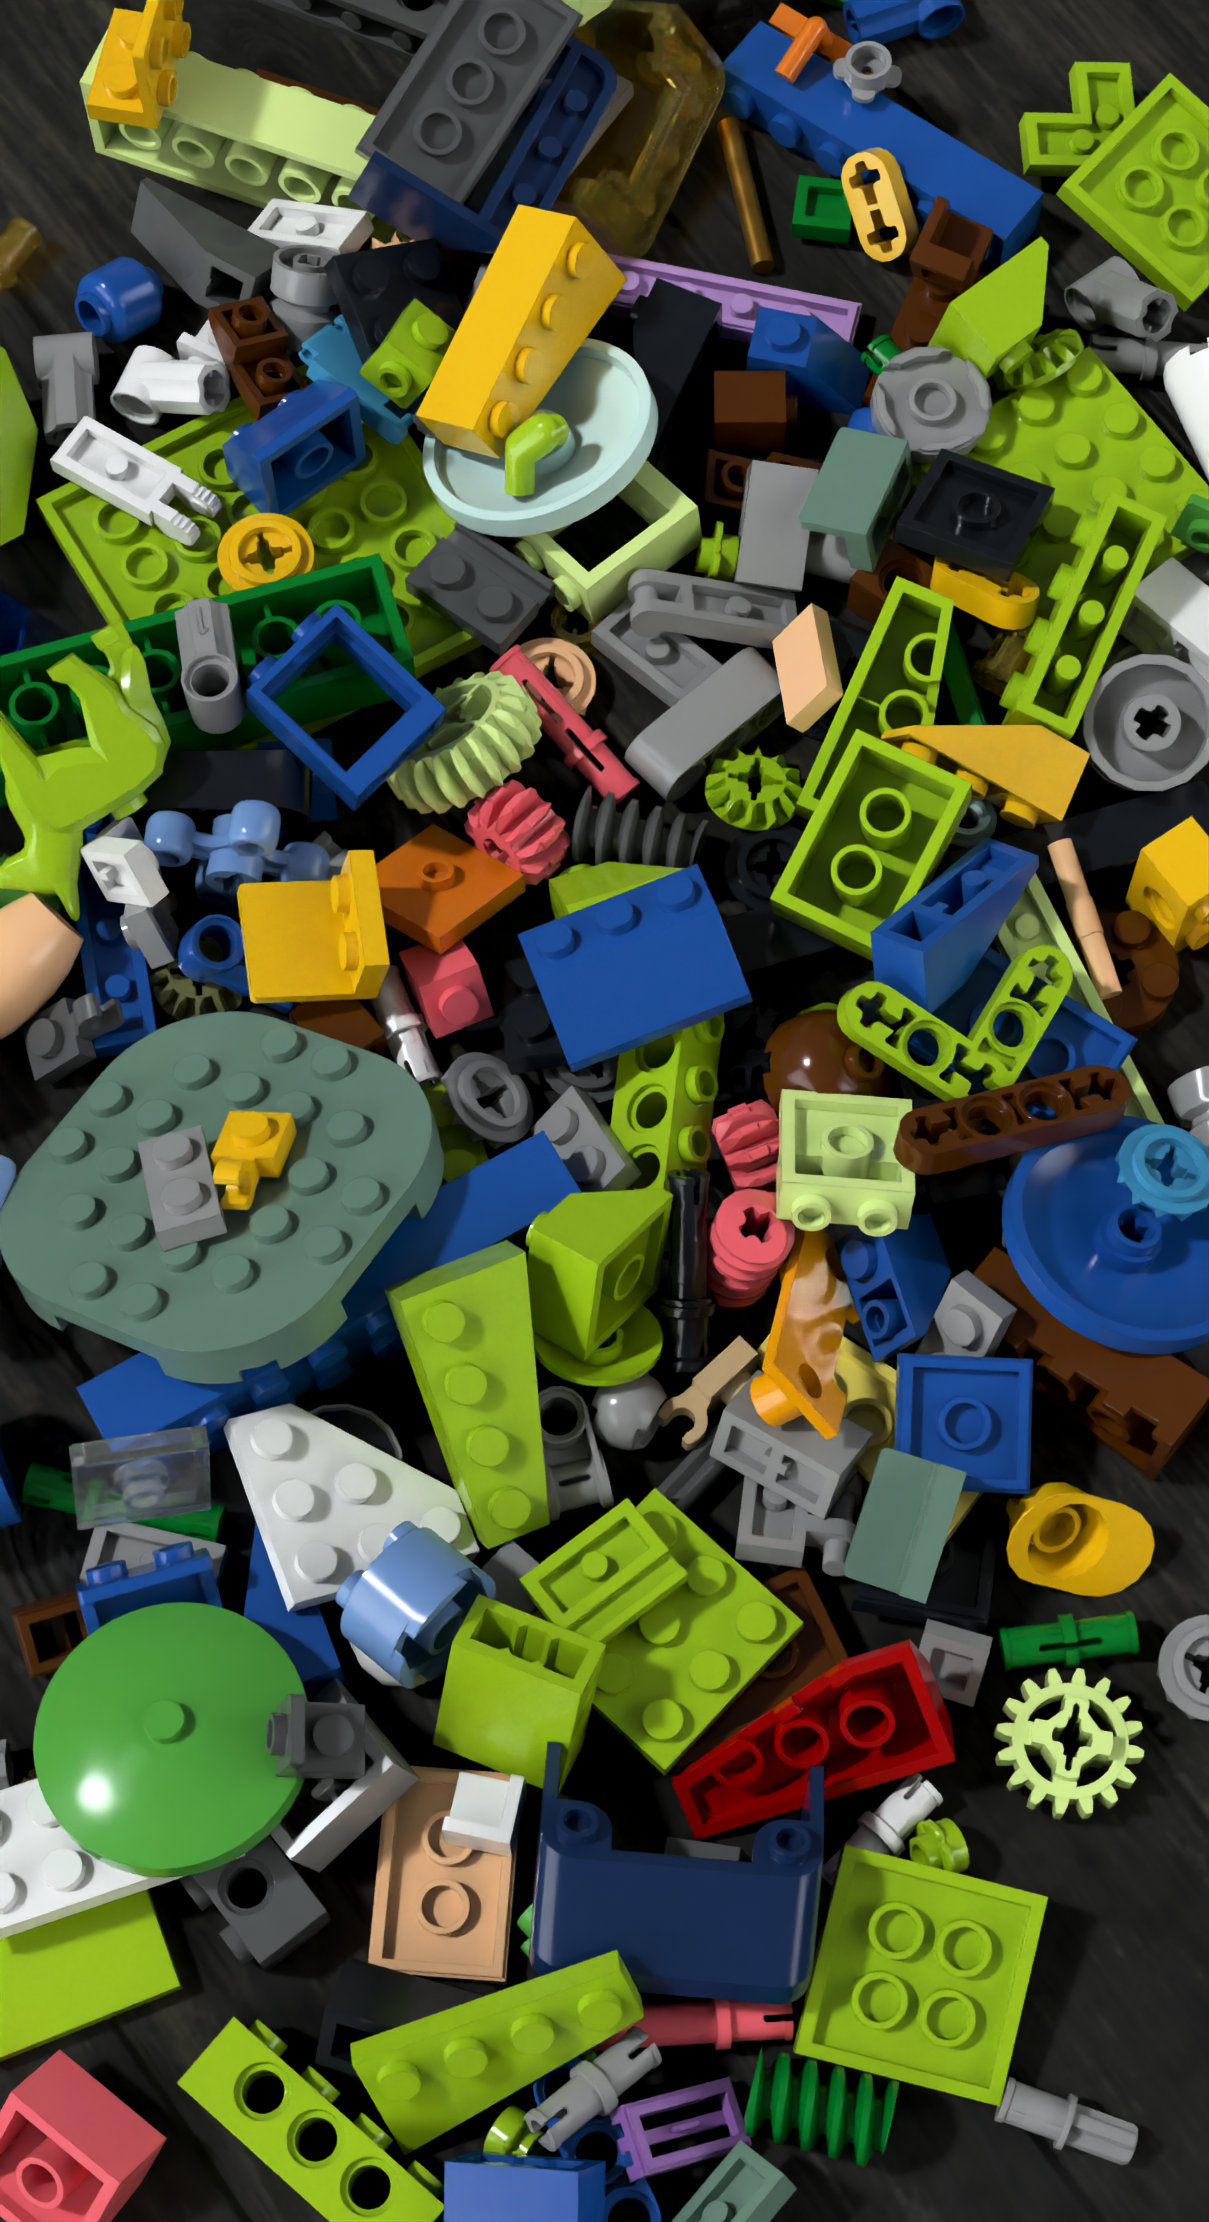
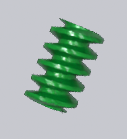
(820, 2108)

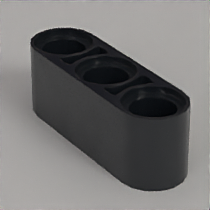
(215, 781)

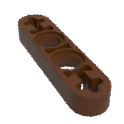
(1008, 1111)

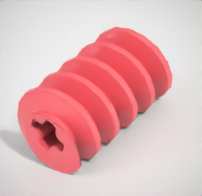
(746, 1247)

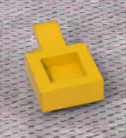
(250, 1148)

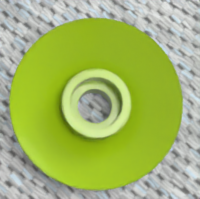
(619, 1360)

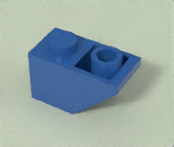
(895, 1282)

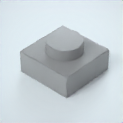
(955, 1659)

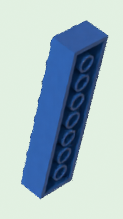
(467, 1215)

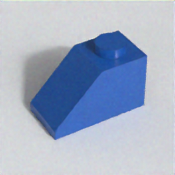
(815, 359)

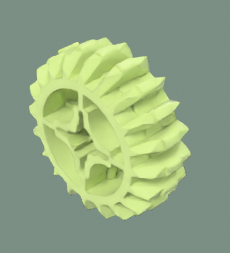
(481, 741)

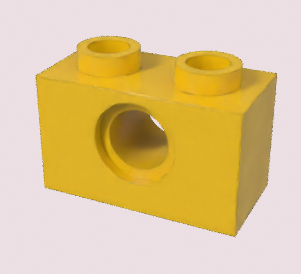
(1173, 885)

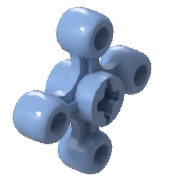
(236, 852)

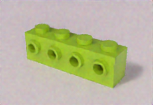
(1086, 615)

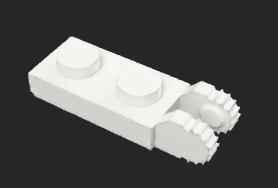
(133, 479)

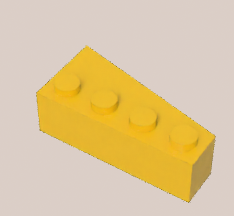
(519, 330)

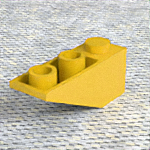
(1012, 766)

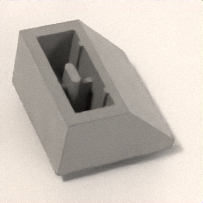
(336, 1811)

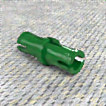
(1068, 1640)

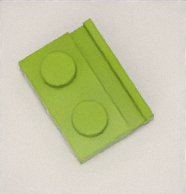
(605, 1576)

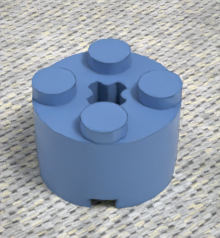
(411, 1603)

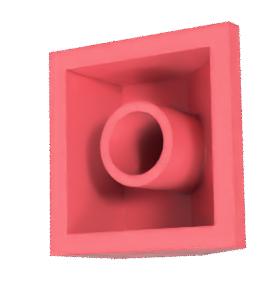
(70, 2147)

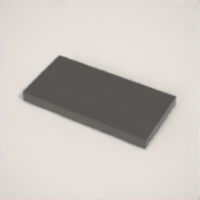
(468, 89)

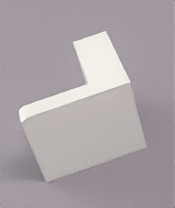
(486, 1813)

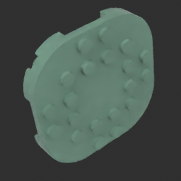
(274, 1284)

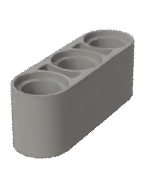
(707, 725)

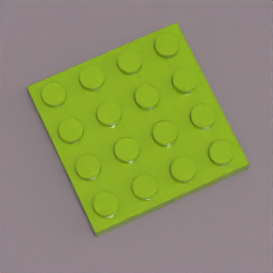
(1084, 441)

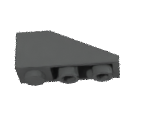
(200, 249)

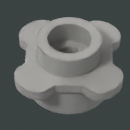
(871, 58)

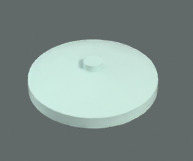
(609, 439)

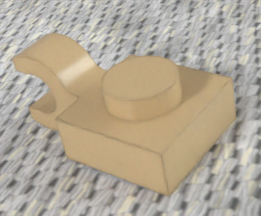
(710, 1389)

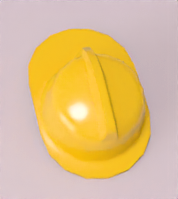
(1077, 1541)

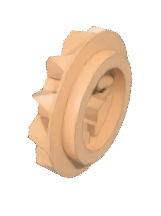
(572, 671)

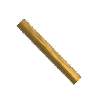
(745, 195)

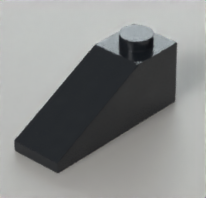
(672, 345)

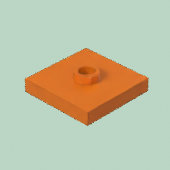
(443, 888)

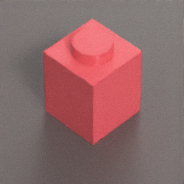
(446, 987)

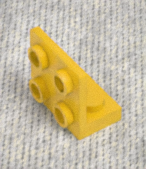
(139, 64)
(315, 936)

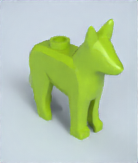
(81, 781)

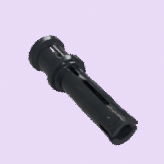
(688, 1300)

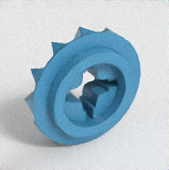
(1188, 1165)

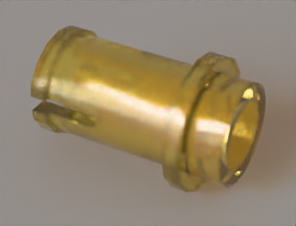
(16, 246)

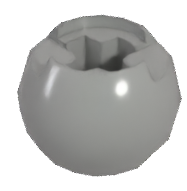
(628, 1412)

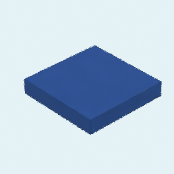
(968, 1417)

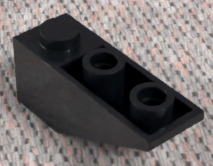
(373, 2001)

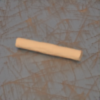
(1084, 918)

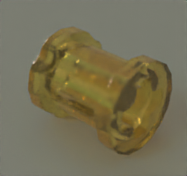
(1002, 660)

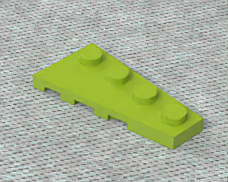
(481, 2051)

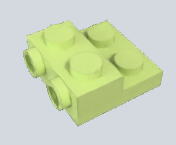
(841, 1162)

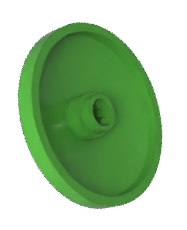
(160, 1739)

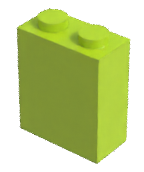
(515, 1689)

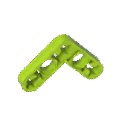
(981, 1046)

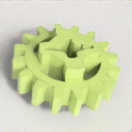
(1040, 1739)

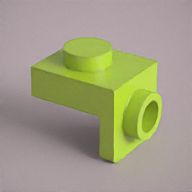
(409, 354)

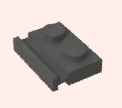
(480, 587)

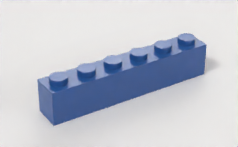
(830, 126)

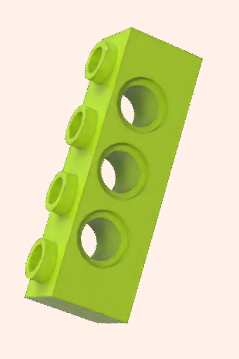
(668, 1102)
(221, 2085)

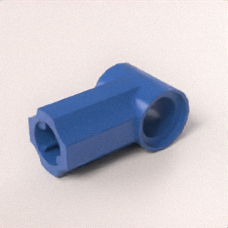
(894, 19)
(228, 973)

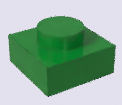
(821, 210)

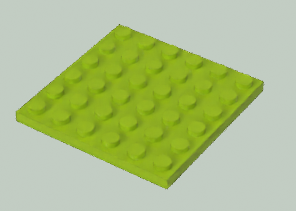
(368, 511)

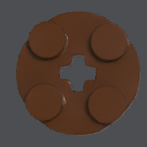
(1151, 969)

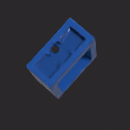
(312, 638)

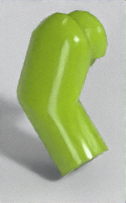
(528, 445)

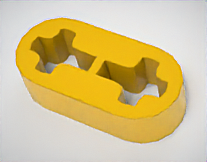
(879, 204)
(995, 601)

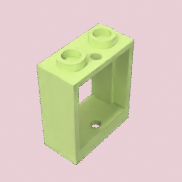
(672, 535)

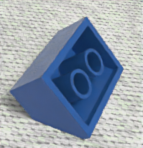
(635, 967)

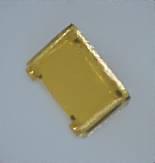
(645, 152)

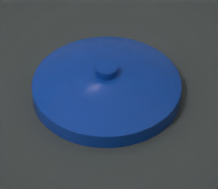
(1098, 1257)

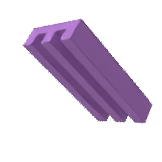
(638, 2141)

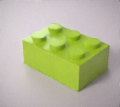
(870, 842)

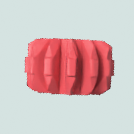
(519, 830)
(749, 1145)

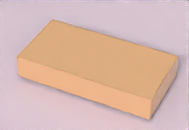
(807, 668)

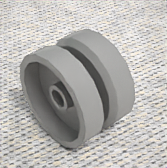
(1180, 708)

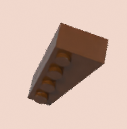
(1122, 1398)

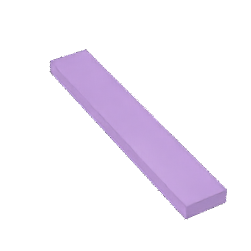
(738, 298)

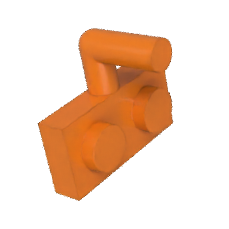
(808, 37)

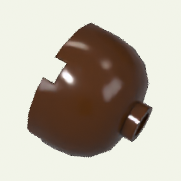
(819, 1057)

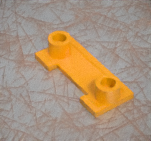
(806, 1338)

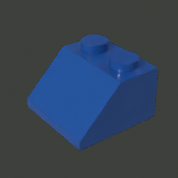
(297, 447)

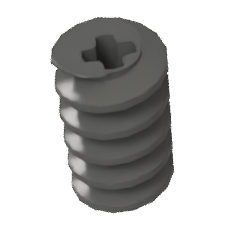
(632, 838)

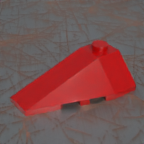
(859, 1720)

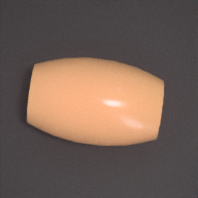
(34, 958)

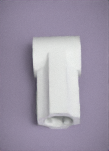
(160, 384)

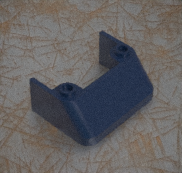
(524, 172)
(677, 1918)

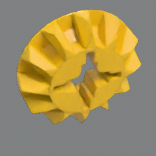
(282, 536)

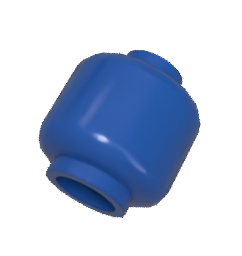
(119, 300)

